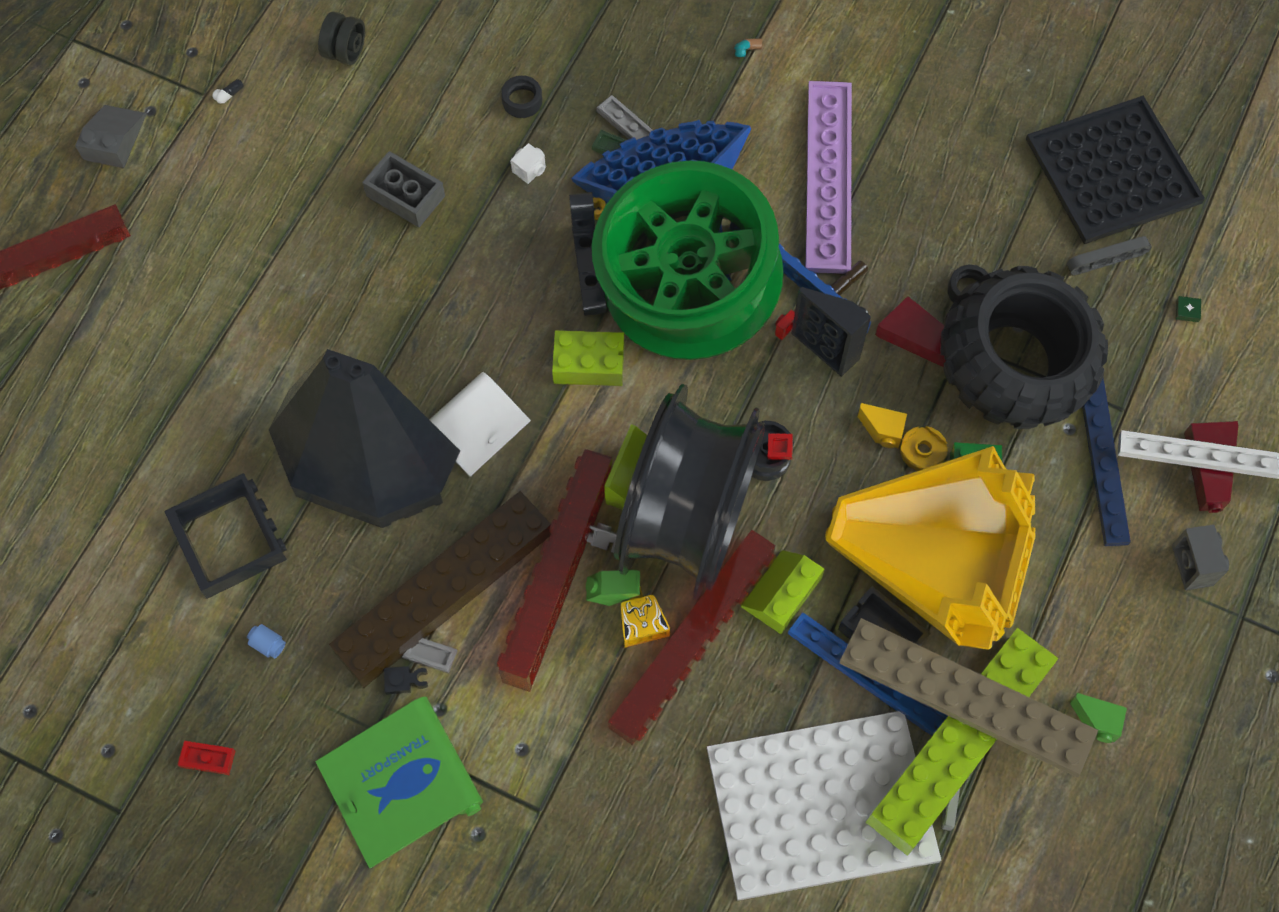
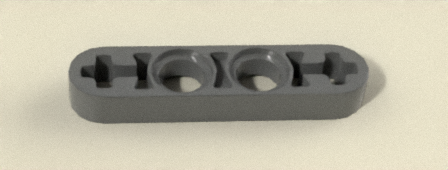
(1109, 255)

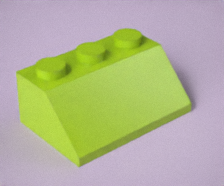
(624, 467)
(783, 589)

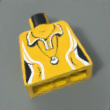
(643, 620)

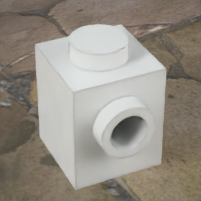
(528, 163)

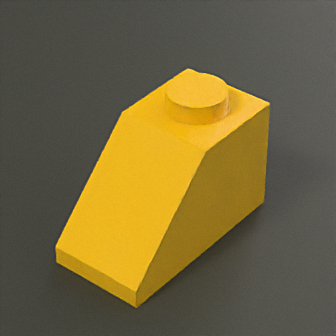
(883, 424)

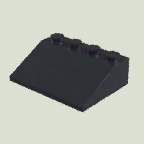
(831, 328)

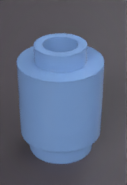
(265, 641)

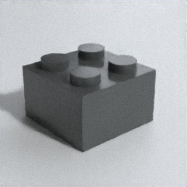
(1200, 557)

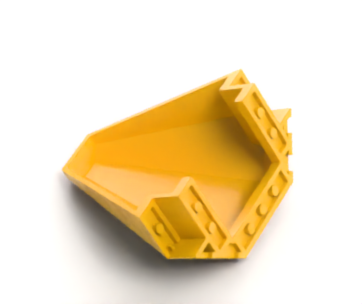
(945, 542)

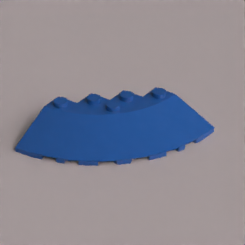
(689, 142)

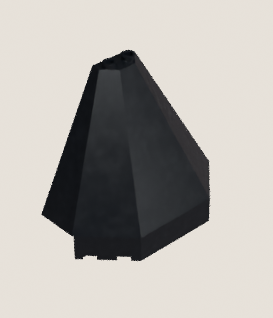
(360, 443)

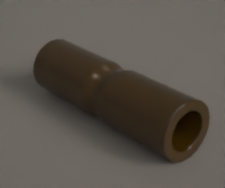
(850, 277)

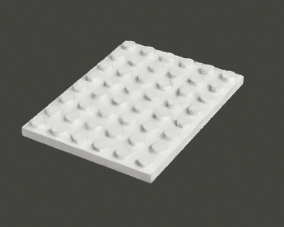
(802, 802)

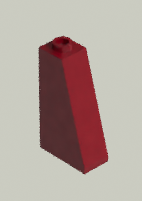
(913, 330)
(1213, 486)

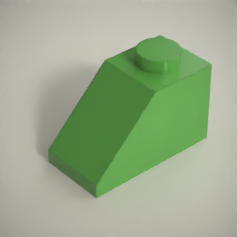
(612, 587)
(1101, 715)

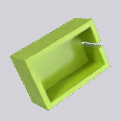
(588, 358)

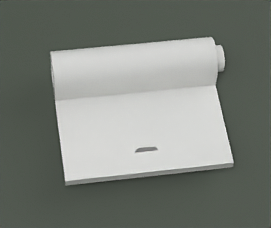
(477, 416)

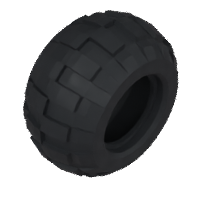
(1050, 313)

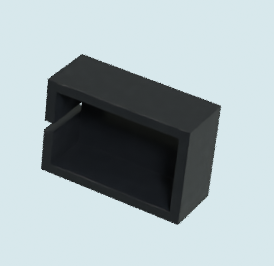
(884, 613)

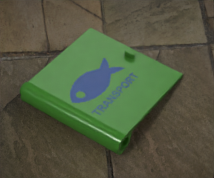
(400, 780)

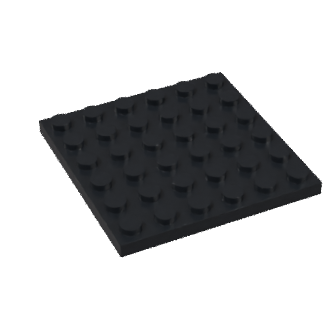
(1114, 169)

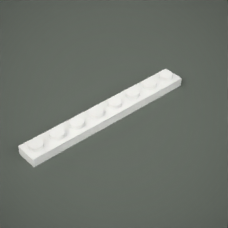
(1198, 454)

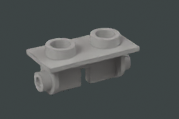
(602, 536)

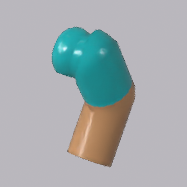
(747, 44)

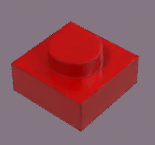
(784, 324)
(780, 446)

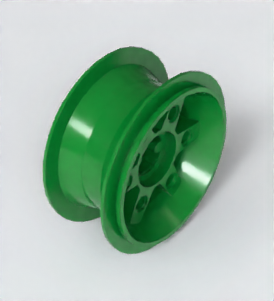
(705, 195)

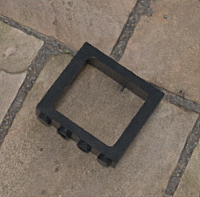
(209, 501)

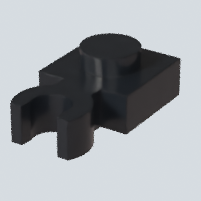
(400, 680)

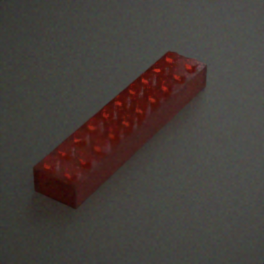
(555, 571)

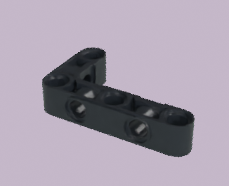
(583, 230)

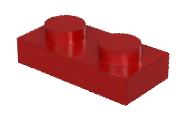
(206, 757)

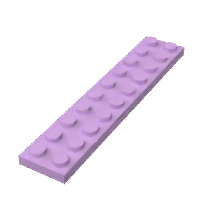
(828, 177)

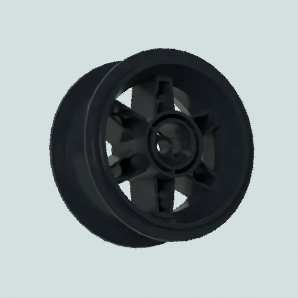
(687, 490)

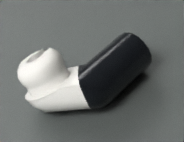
(226, 93)

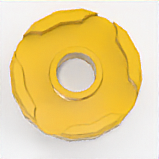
(928, 436)

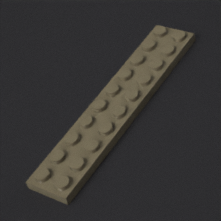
(970, 697)

